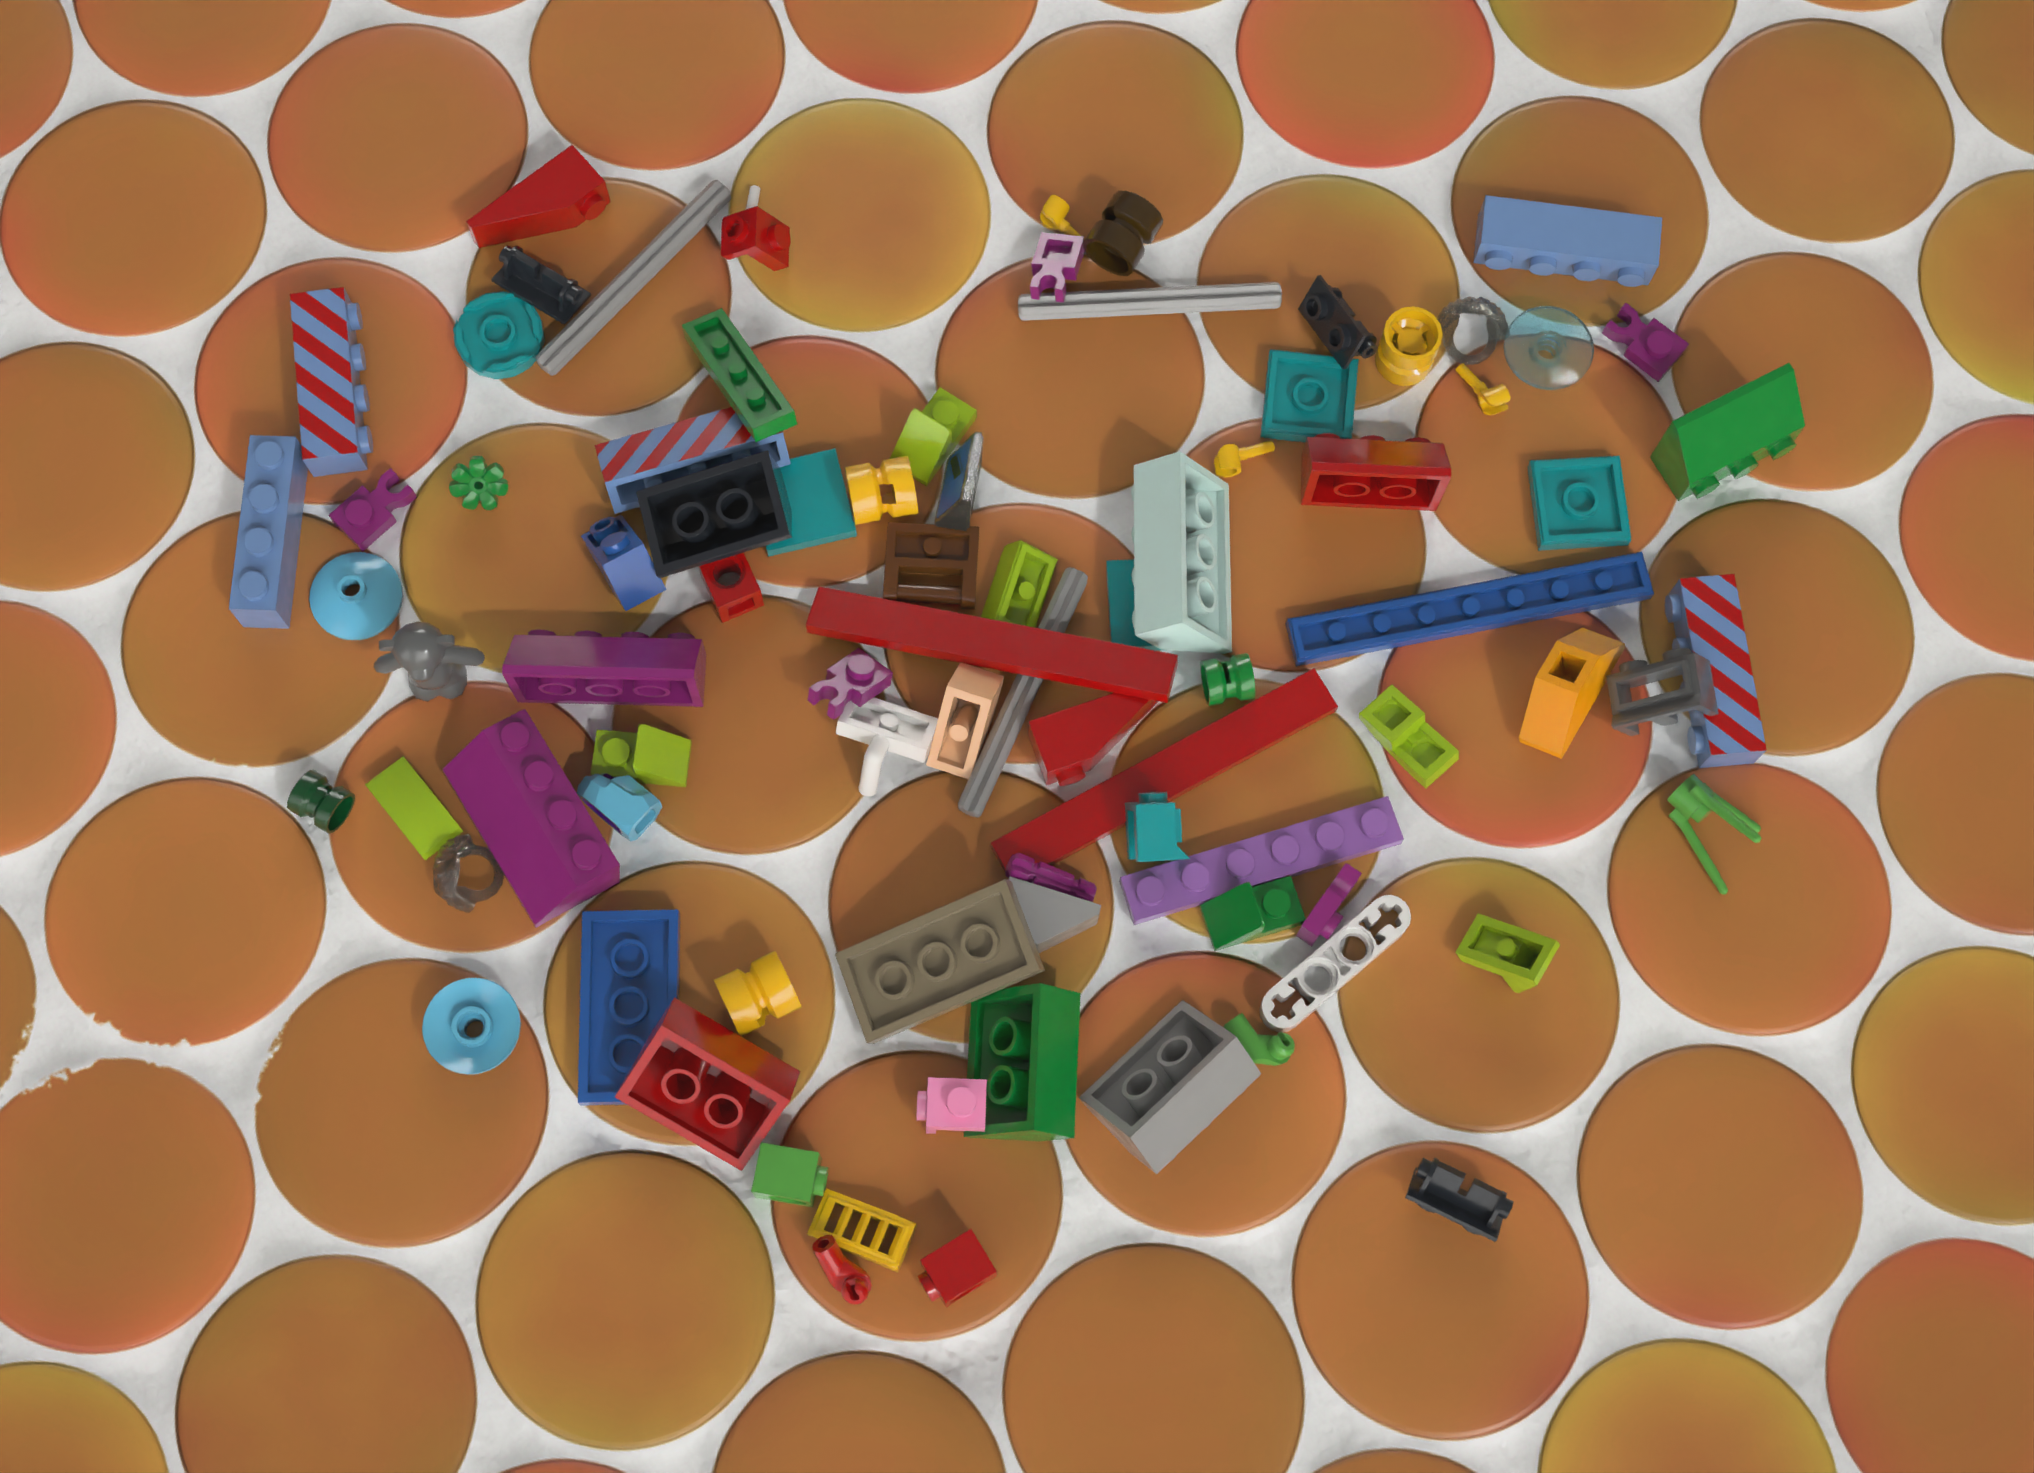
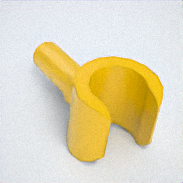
(1053, 216)
(1490, 400)
(1228, 460)

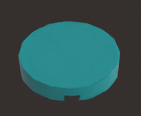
(499, 335)

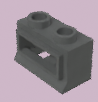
(1661, 708)

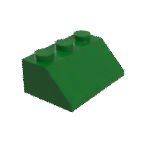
(1731, 434)
(1029, 1054)

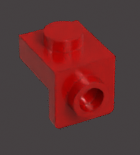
(756, 235)

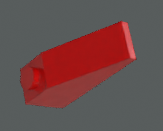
(545, 202)
(1081, 735)

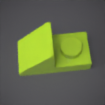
(933, 434)
(646, 756)
(1507, 951)

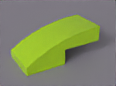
(1407, 737)
(413, 807)

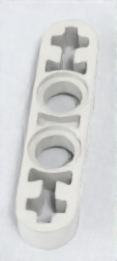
(1338, 966)

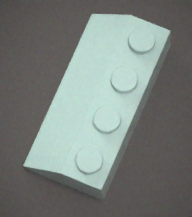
(1181, 556)

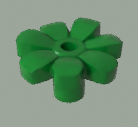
(478, 483)

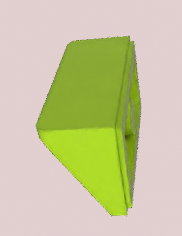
(1019, 585)

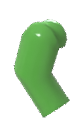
(1261, 1048)

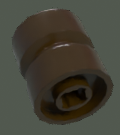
(1120, 236)

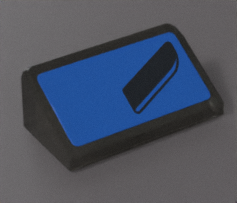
(960, 485)

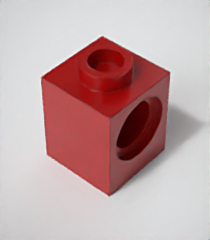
(736, 598)
(956, 1269)

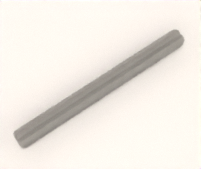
(633, 278)
(1152, 301)
(1018, 702)

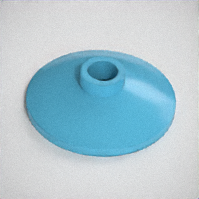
(368, 610)
(457, 1007)

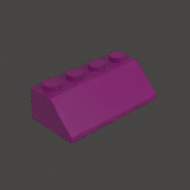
(606, 669)
(531, 819)

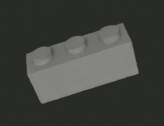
(1171, 1085)

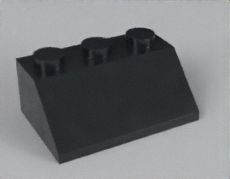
(715, 513)

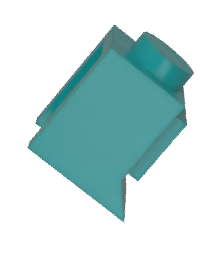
(1153, 828)

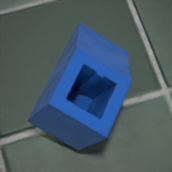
(623, 561)

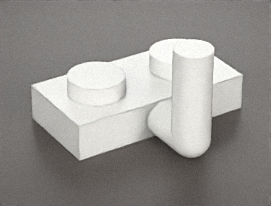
(885, 729)

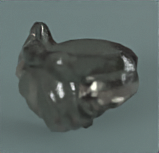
(1495, 325)
(447, 869)

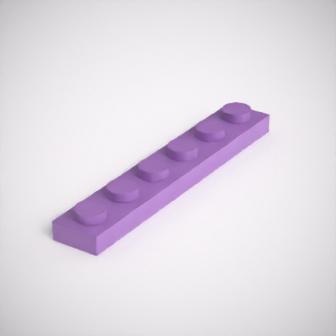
(1261, 859)

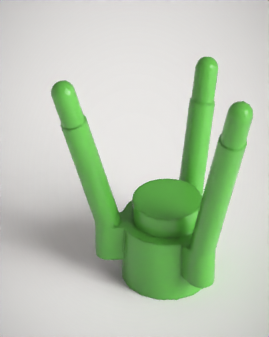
(1697, 801)

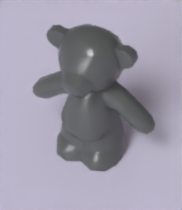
(431, 659)

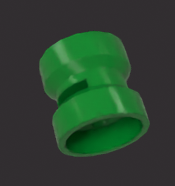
(1227, 679)

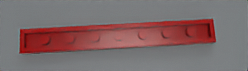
(993, 644)
(1171, 770)

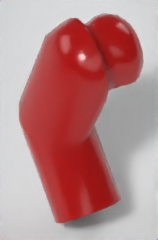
(841, 1272)

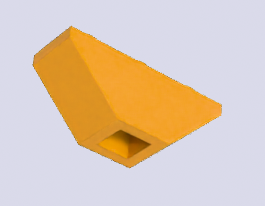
(1567, 689)

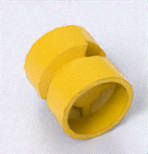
(1408, 346)
(865, 495)
(757, 993)

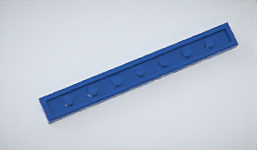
(1469, 609)

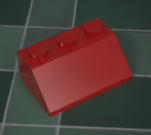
(1374, 472)
(708, 1084)

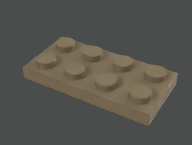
(939, 961)

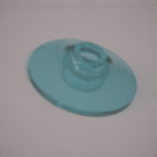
(1553, 331)

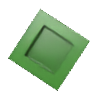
(789, 1175)

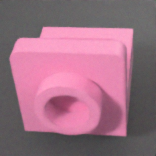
(953, 1104)

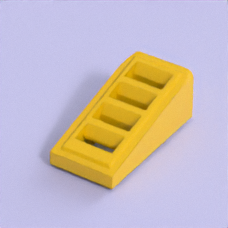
(900, 1243)

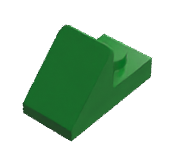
(1252, 912)

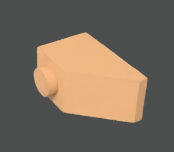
(964, 719)

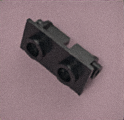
(539, 285)
(1335, 323)
(1438, 1191)

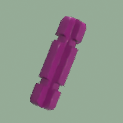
(1044, 875)

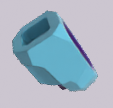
(620, 803)

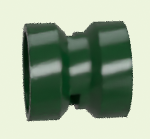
(319, 800)

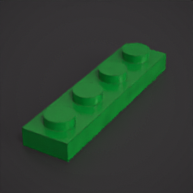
(739, 375)

